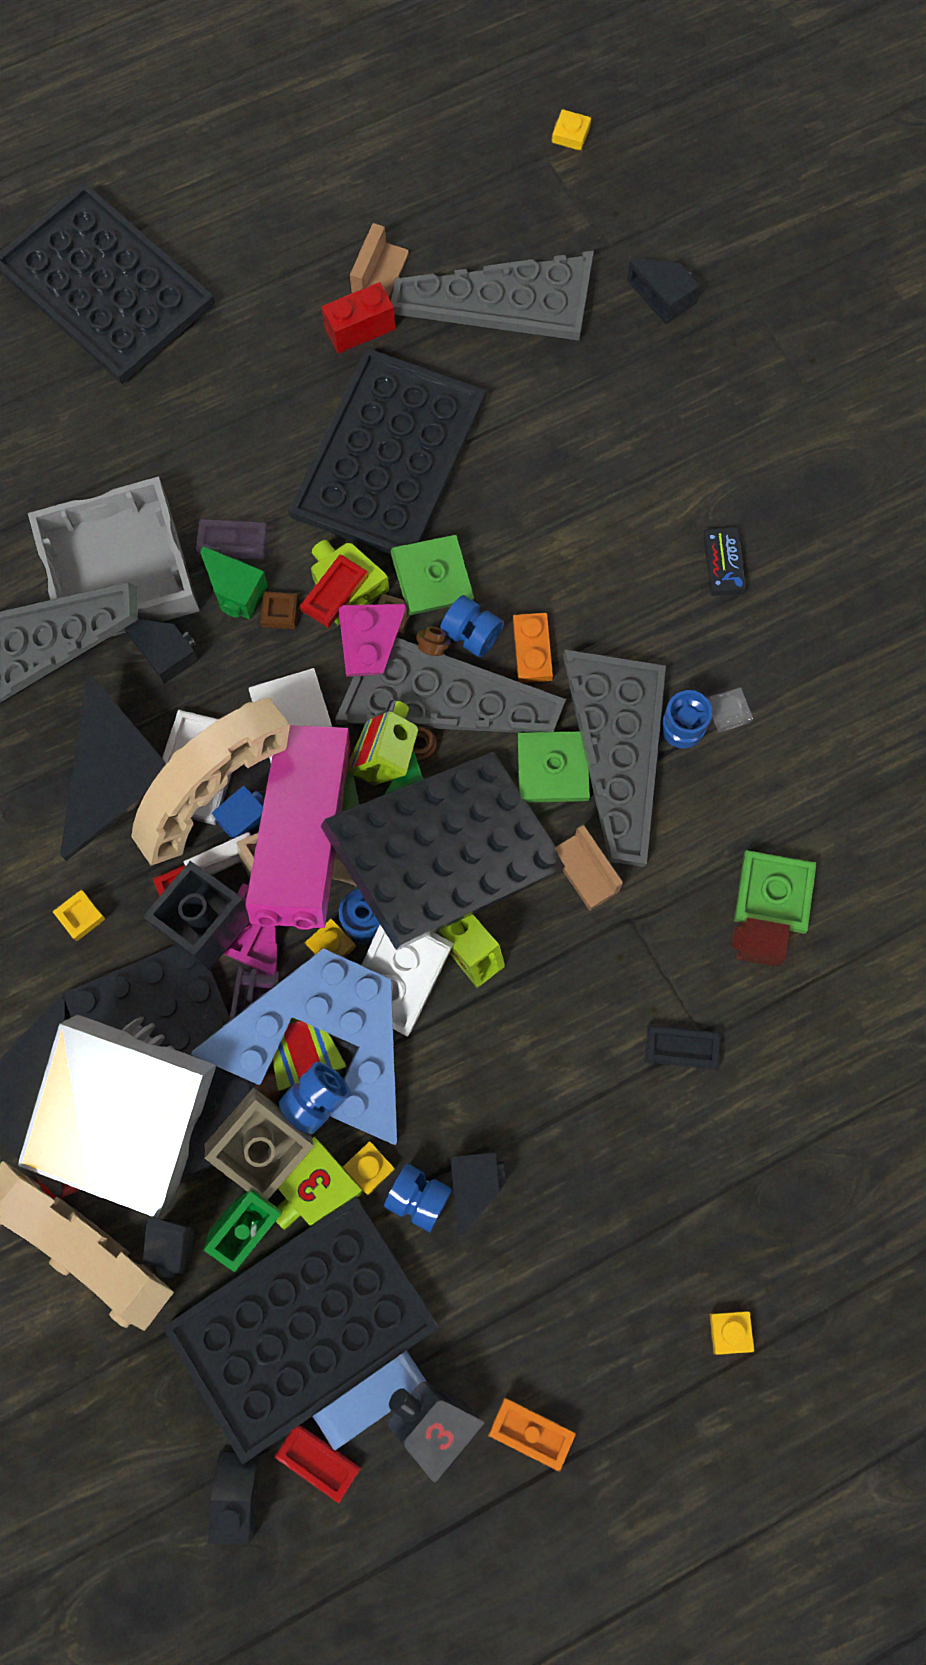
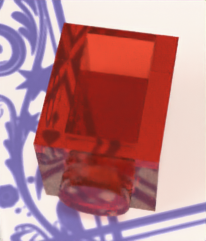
(761, 941)

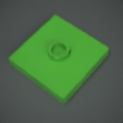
(431, 574)
(552, 767)
(775, 890)

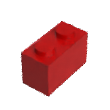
(358, 317)

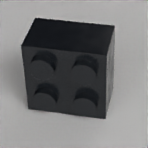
(199, 915)

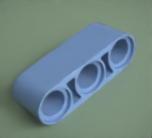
(367, 1400)

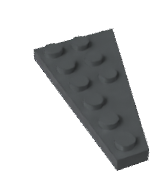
(510, 296)
(55, 631)
(449, 696)
(619, 729)

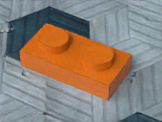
(532, 648)
(532, 1434)

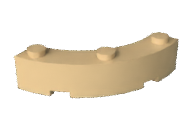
(201, 772)
(81, 1249)

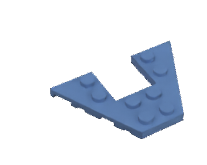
(336, 999)

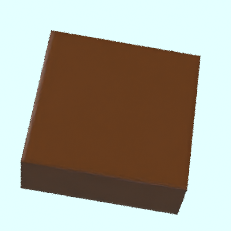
(279, 610)

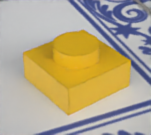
(571, 130)
(79, 915)
(331, 939)
(368, 1168)
(731, 1332)

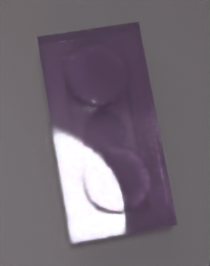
(233, 538)

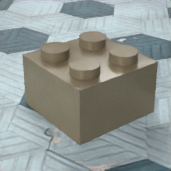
(257, 1145)

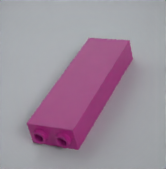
(292, 852)

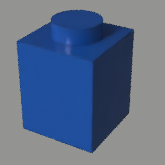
(240, 813)

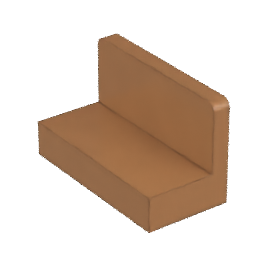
(378, 262)
(588, 869)

